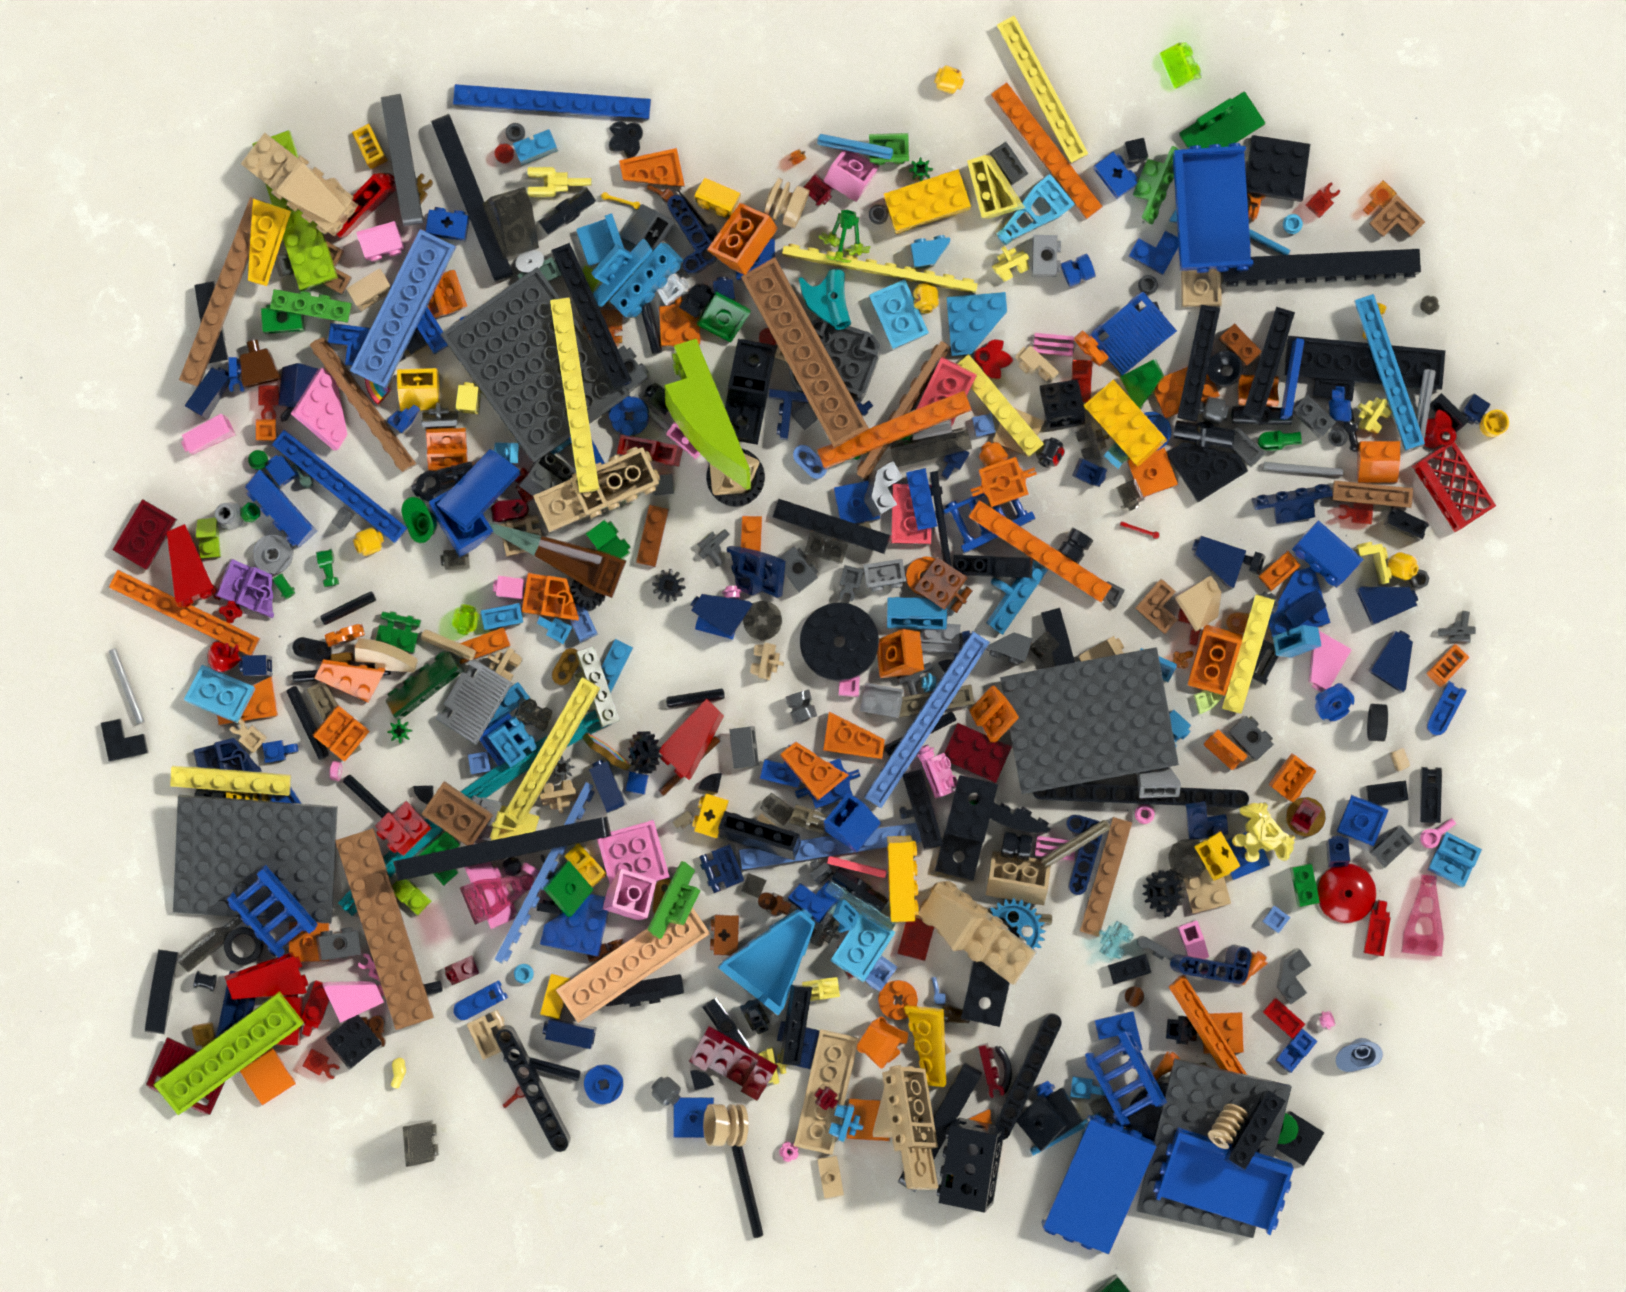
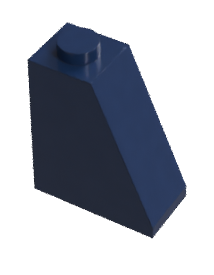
(209, 392)
(1219, 559)
(1385, 602)
(721, 611)
(1394, 661)
(607, 786)
(569, 1033)

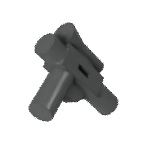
(712, 546)
(1459, 630)
(914, 678)

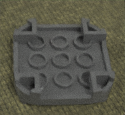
(853, 354)

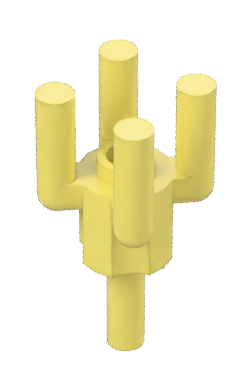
(553, 181)

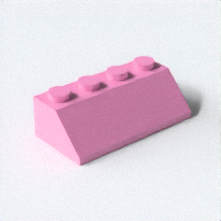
(488, 871)

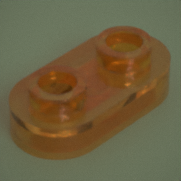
(1242, 617)

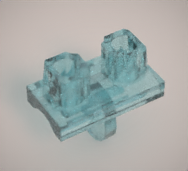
(1112, 939)

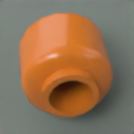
(992, 453)

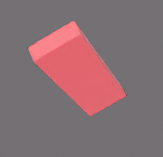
(856, 867)

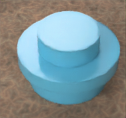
(1292, 224)
(928, 682)
(523, 973)

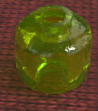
(465, 619)

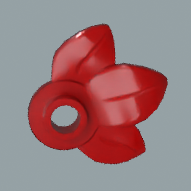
(995, 358)
(1436, 428)

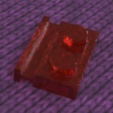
(915, 939)

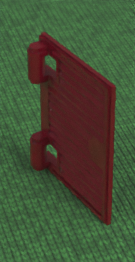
(170, 1057)

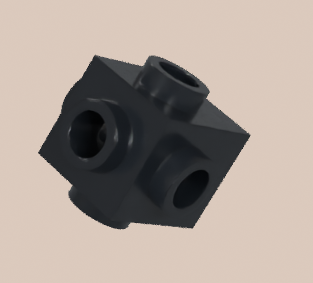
(1181, 1030)

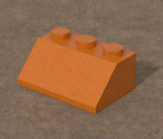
(743, 238)

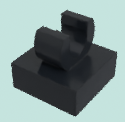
(1255, 563)

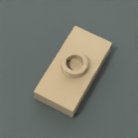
(830, 1176)

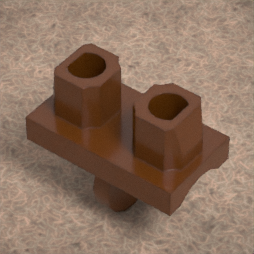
(773, 903)

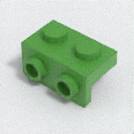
(897, 141)

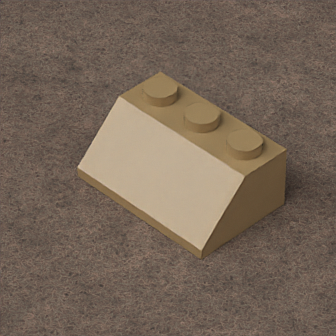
(1018, 879)

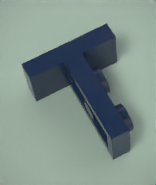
(785, 408)

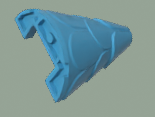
(772, 959)

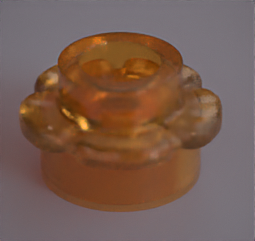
(797, 156)

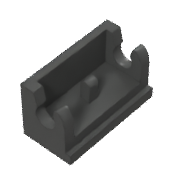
(744, 747)
(1392, 846)

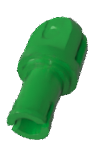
(1277, 440)

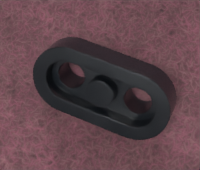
(311, 649)

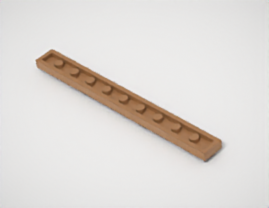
(219, 302)

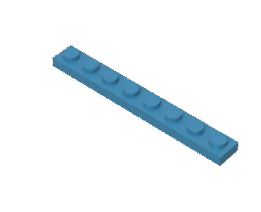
(1389, 372)

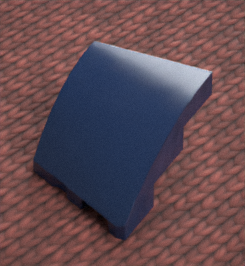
(757, 571)
(225, 755)

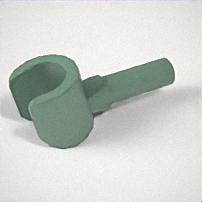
(304, 481)

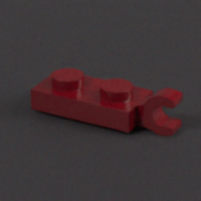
(991, 1071)

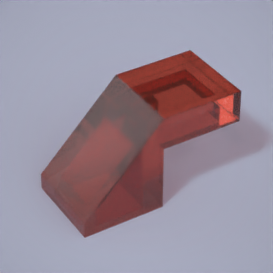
(1194, 635)

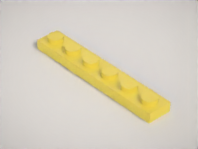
(1002, 409)
(1248, 653)
(230, 780)

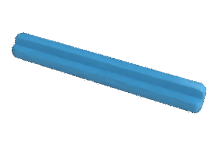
(855, 146)

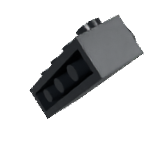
(759, 835)

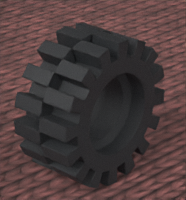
(584, 601)

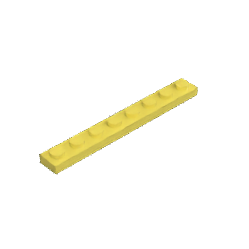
(1042, 89)
(551, 751)

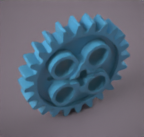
(1026, 917)

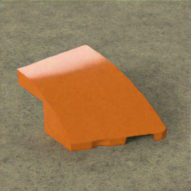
(549, 597)

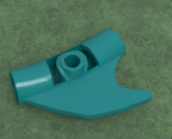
(828, 299)

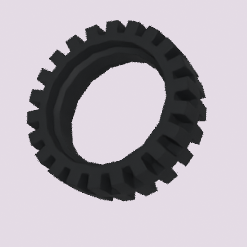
(750, 495)

